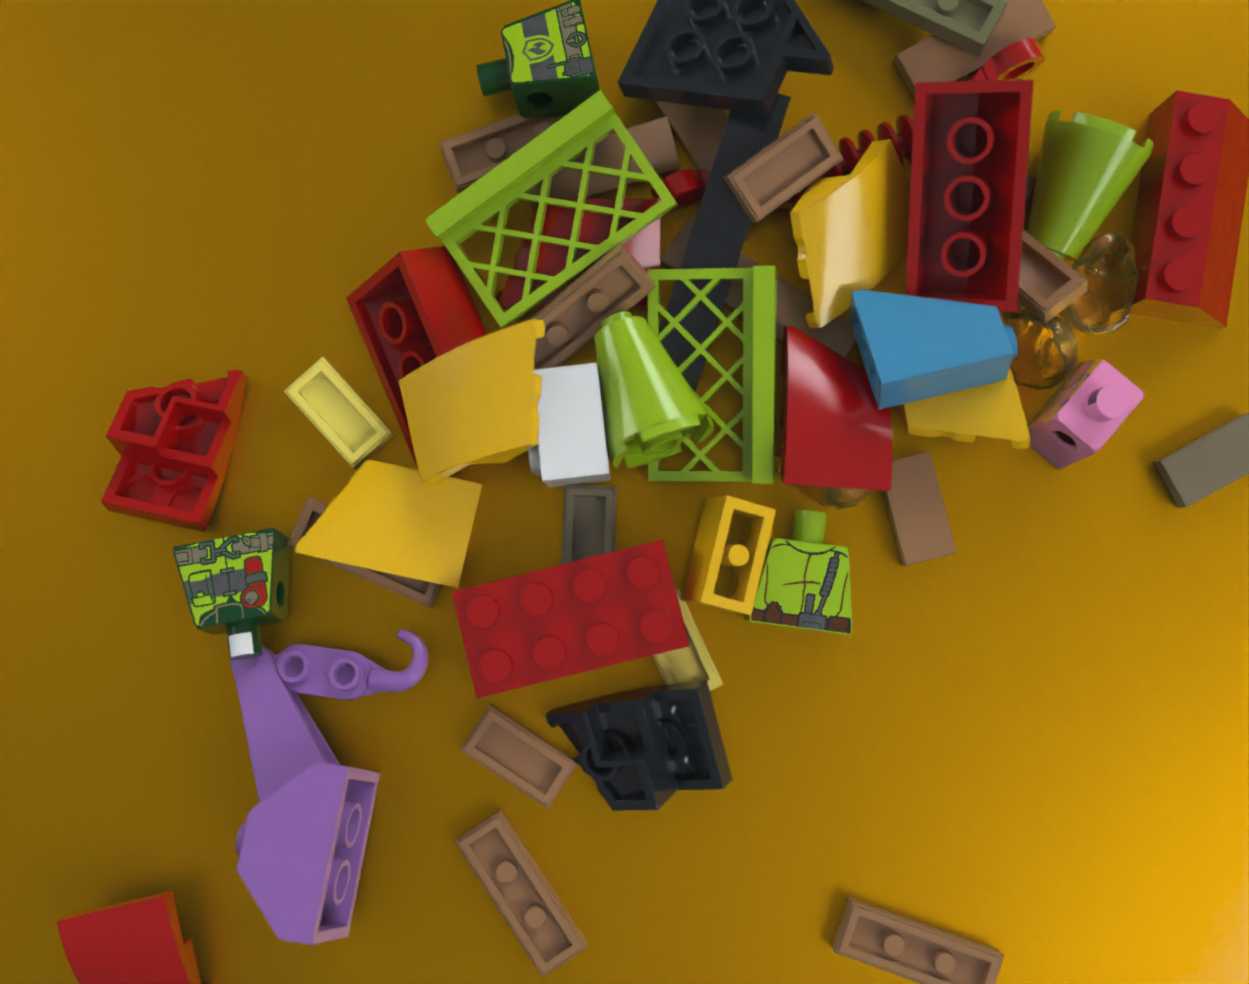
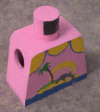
(1086, 409)

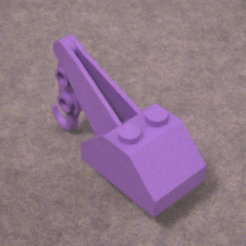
(313, 816)

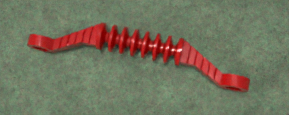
(1007, 64)

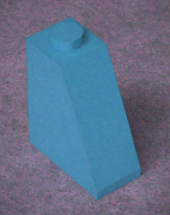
(928, 345)

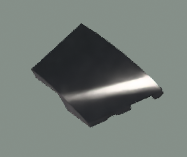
(647, 743)

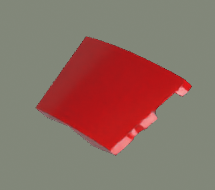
(594, 230)
(831, 420)
(174, 449)
(129, 943)

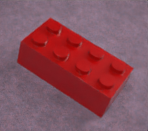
(570, 618)

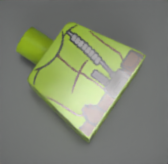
(805, 580)

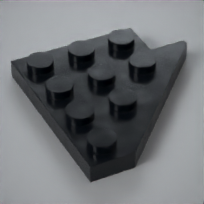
(722, 53)

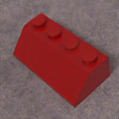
(969, 190)
(1191, 209)
(412, 315)

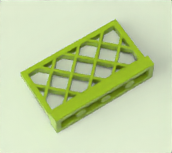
(523, 173)
(758, 364)

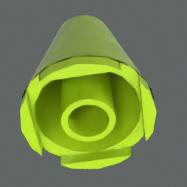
(1081, 179)
(643, 394)

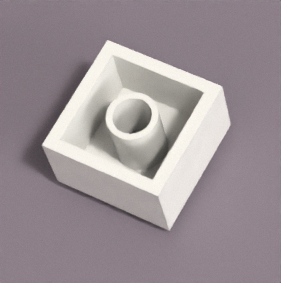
(570, 428)

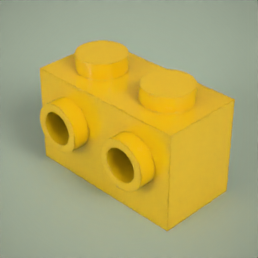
(728, 554)

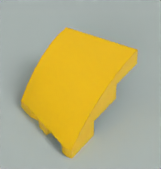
(852, 230)
(475, 402)
(962, 415)
(397, 524)

